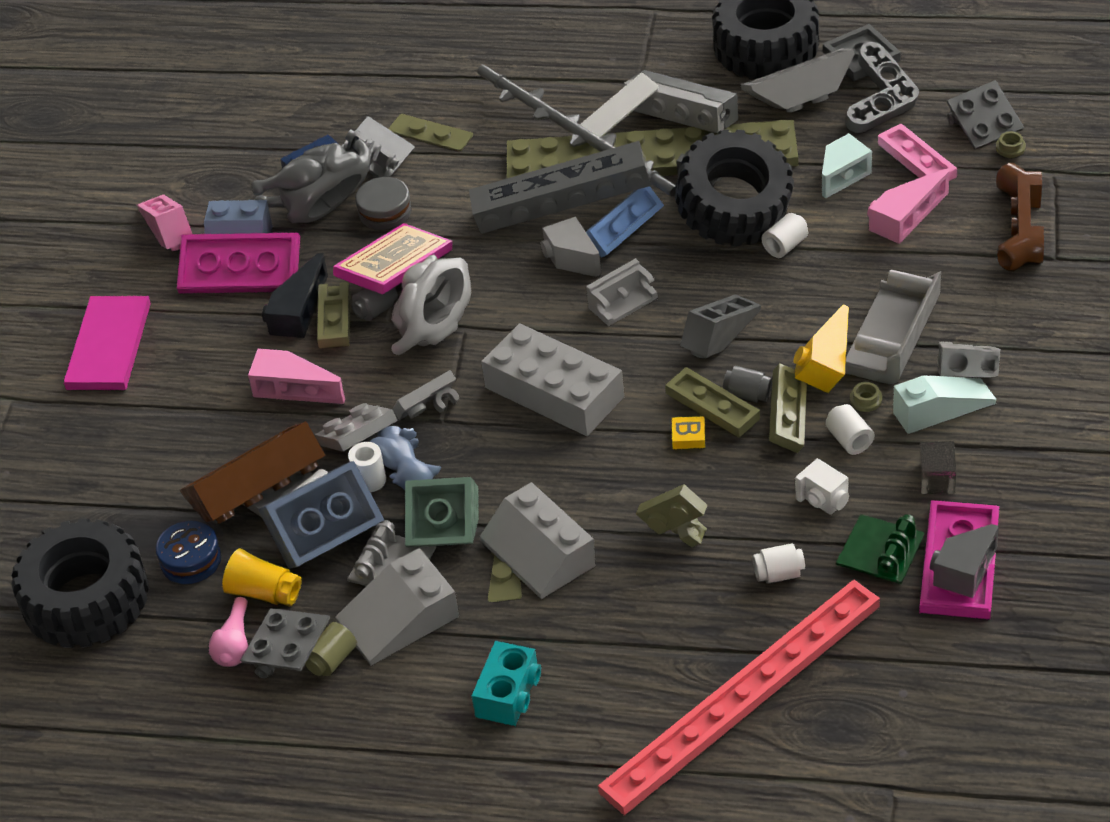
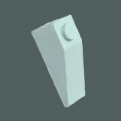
(938, 399)

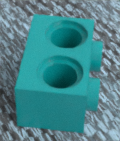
(506, 683)

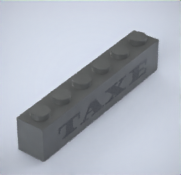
(559, 187)

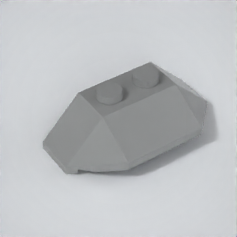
(802, 82)

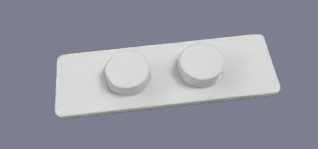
(620, 105)

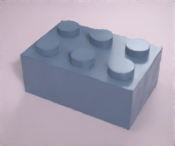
(321, 514)

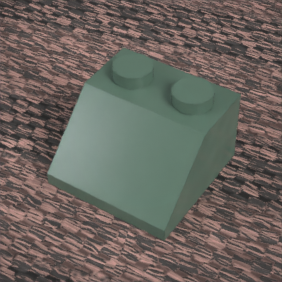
(441, 511)

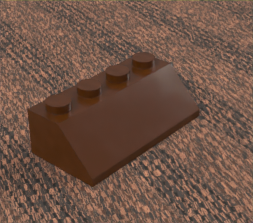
(254, 472)

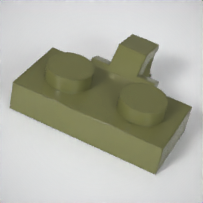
(676, 512)

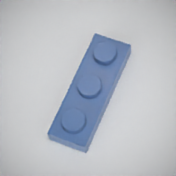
(624, 220)

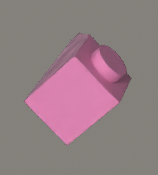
(907, 205)
(165, 220)
(290, 377)

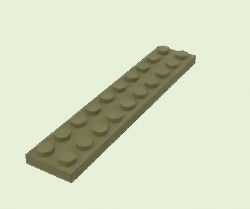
(659, 146)

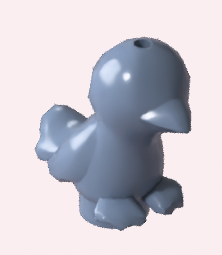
(398, 454)

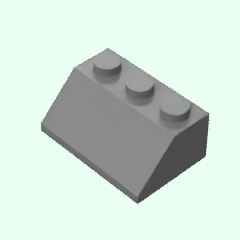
(538, 541)

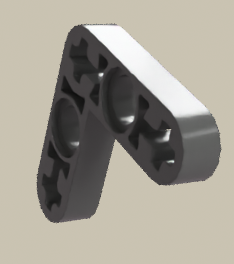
(889, 91)

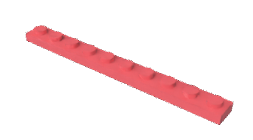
(737, 697)

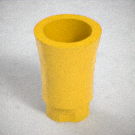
(260, 579)

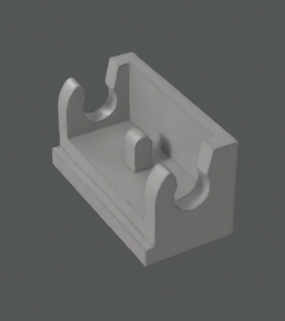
(621, 292)

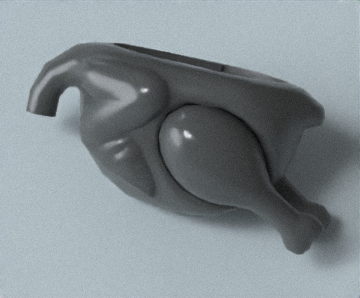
(316, 181)

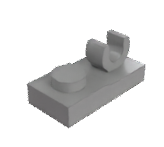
(415, 402)

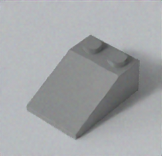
(399, 607)

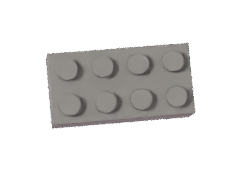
(553, 379)

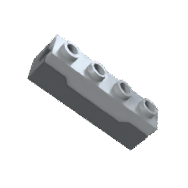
(689, 103)

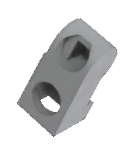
(967, 360)

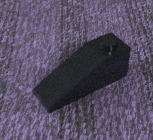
(296, 300)

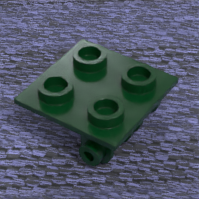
(882, 547)

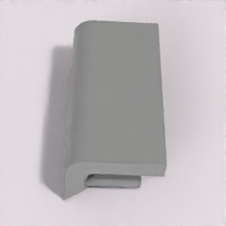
(893, 326)

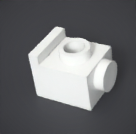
(822, 487)

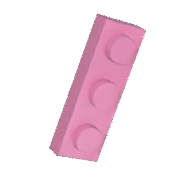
(914, 152)

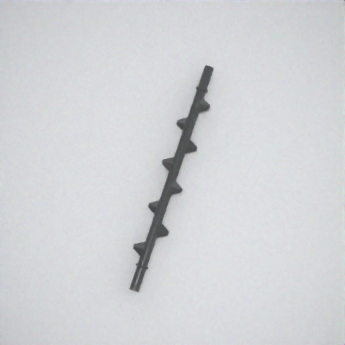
(568, 122)

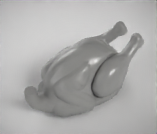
(431, 302)

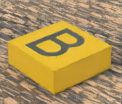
(688, 432)

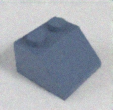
(237, 217)

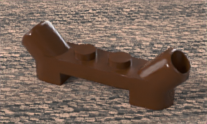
(1027, 240)

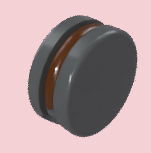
(383, 203)

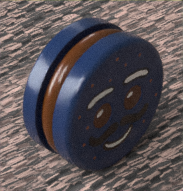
(188, 552)

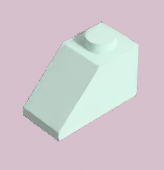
(844, 164)

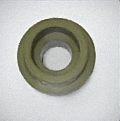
(1010, 144)
(866, 397)

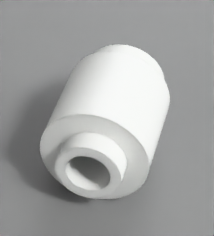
(778, 563)

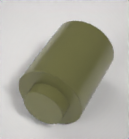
(331, 649)

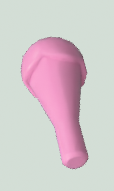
(229, 642)

